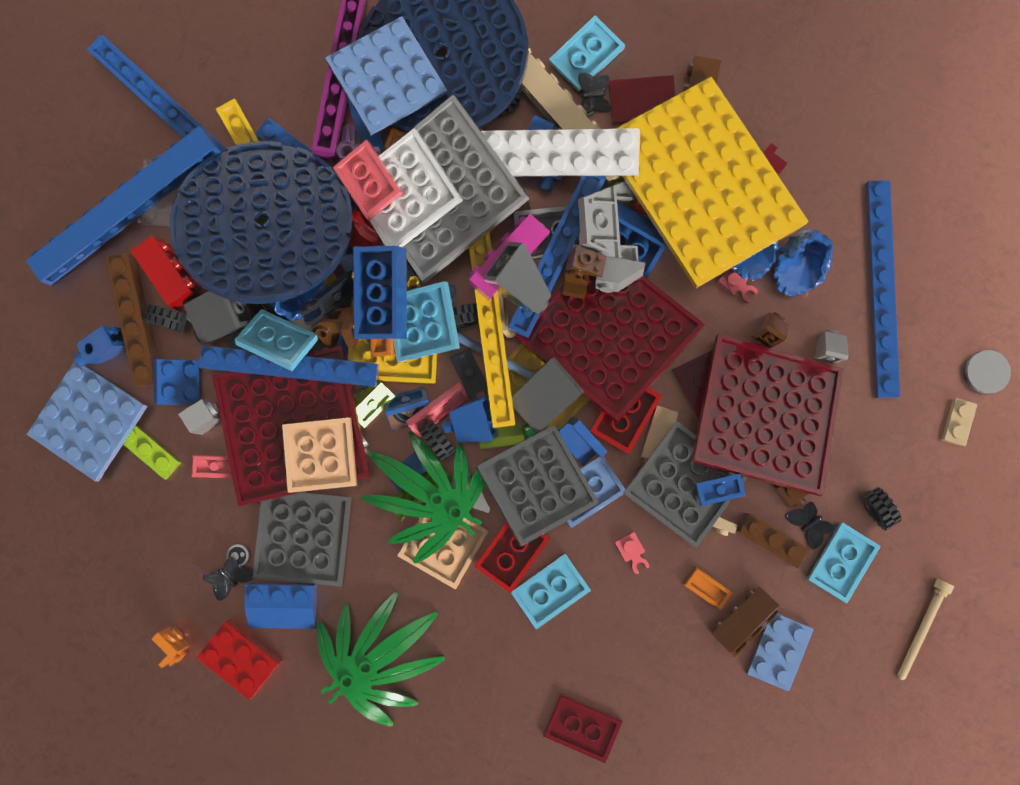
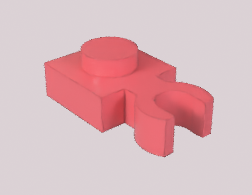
(734, 283)
(630, 549)

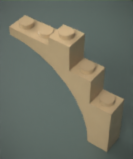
(659, 425)

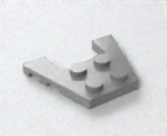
(600, 222)

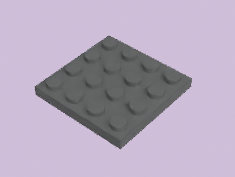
(537, 485)
(668, 488)
(303, 539)

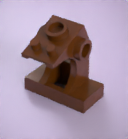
(580, 263)
(337, 322)

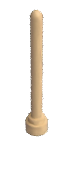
(941, 590)

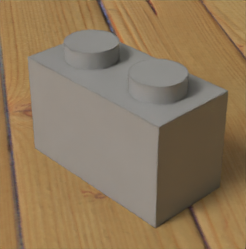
(201, 417)

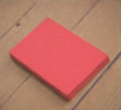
(367, 180)

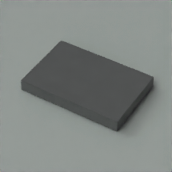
(546, 395)

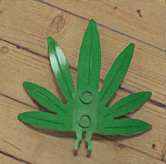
(443, 504)
(359, 671)

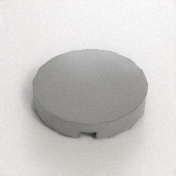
(987, 372)

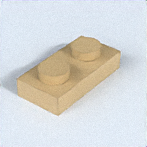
(959, 422)

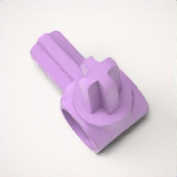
(348, 142)

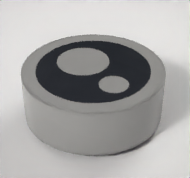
(239, 553)

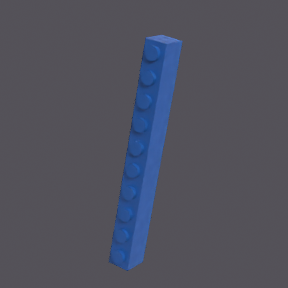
(122, 206)

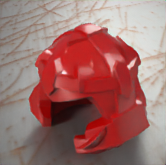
(362, 231)

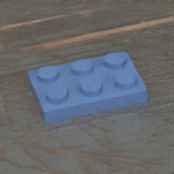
(603, 484)
(779, 652)

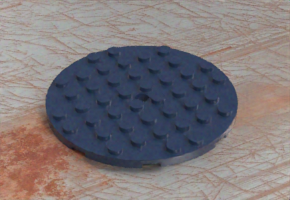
(483, 45)
(252, 263)

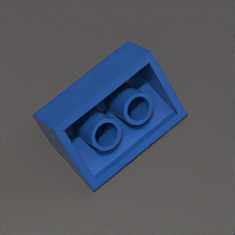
(640, 232)
(281, 605)

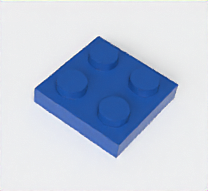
(175, 382)

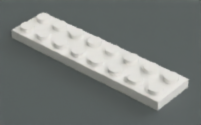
(568, 151)

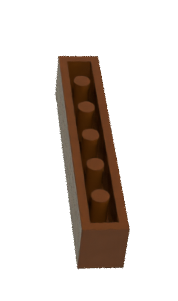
(131, 312)

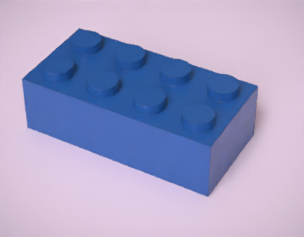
(380, 292)

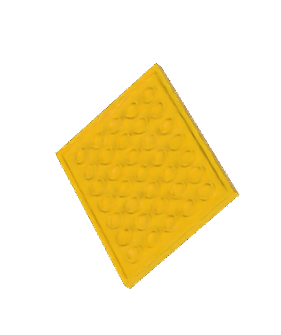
(708, 184)

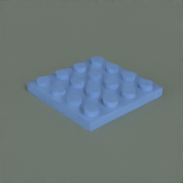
(386, 75)
(87, 420)

